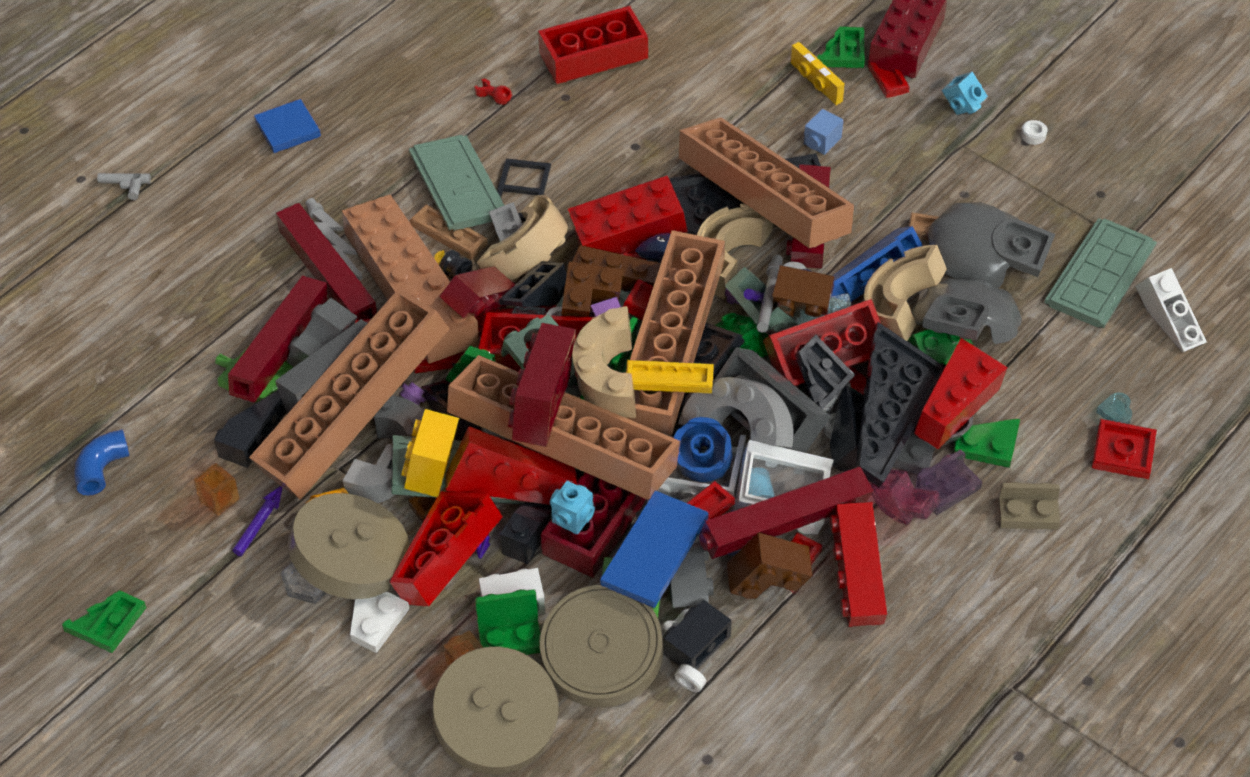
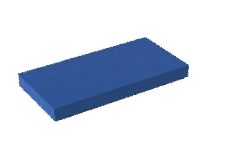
(654, 549)

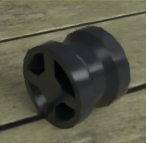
(454, 264)

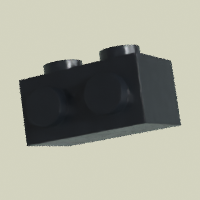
(697, 635)

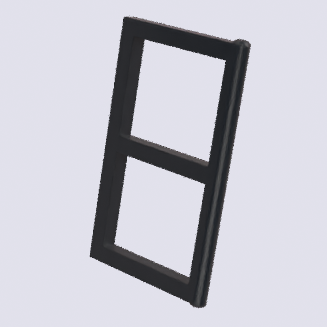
(520, 189)

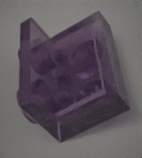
(951, 480)

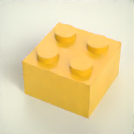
(429, 452)

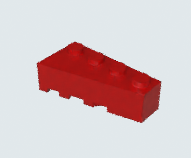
(961, 391)
(505, 470)
(443, 544)
(858, 564)

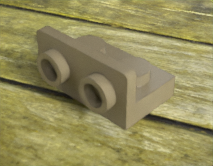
(1029, 506)

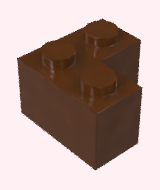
(588, 286)
(802, 291)
(766, 563)

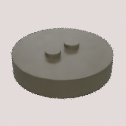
(347, 545)
(601, 647)
(494, 710)

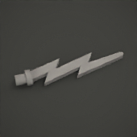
(327, 227)

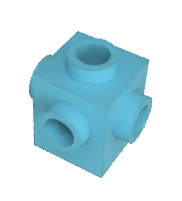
(965, 93)
(572, 507)

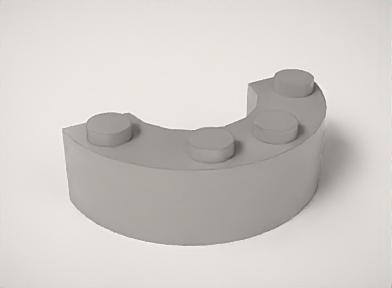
(761, 405)

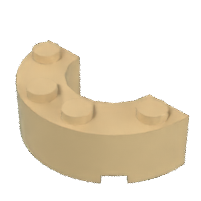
(736, 228)
(530, 243)
(898, 281)
(593, 350)

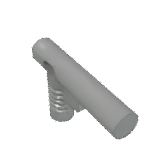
(127, 181)

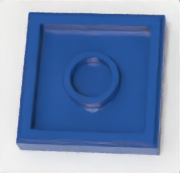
(287, 125)

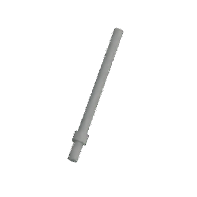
(767, 303)

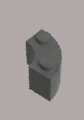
(326, 324)
(397, 417)
(690, 581)

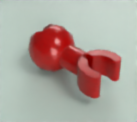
(500, 94)

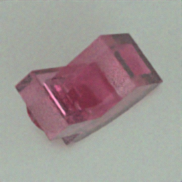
(901, 500)

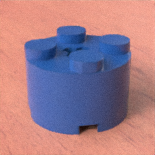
(717, 457)

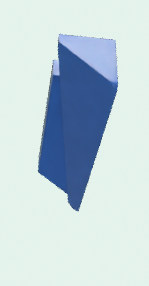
(856, 274)

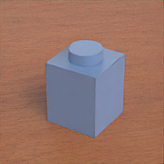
(823, 131)

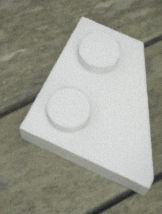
(376, 619)

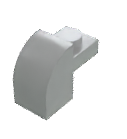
(370, 479)

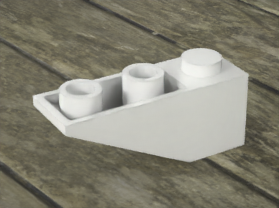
(1171, 310)

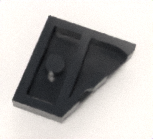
(822, 371)

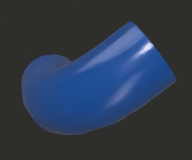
(94, 458)

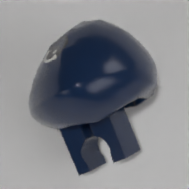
(654, 247)

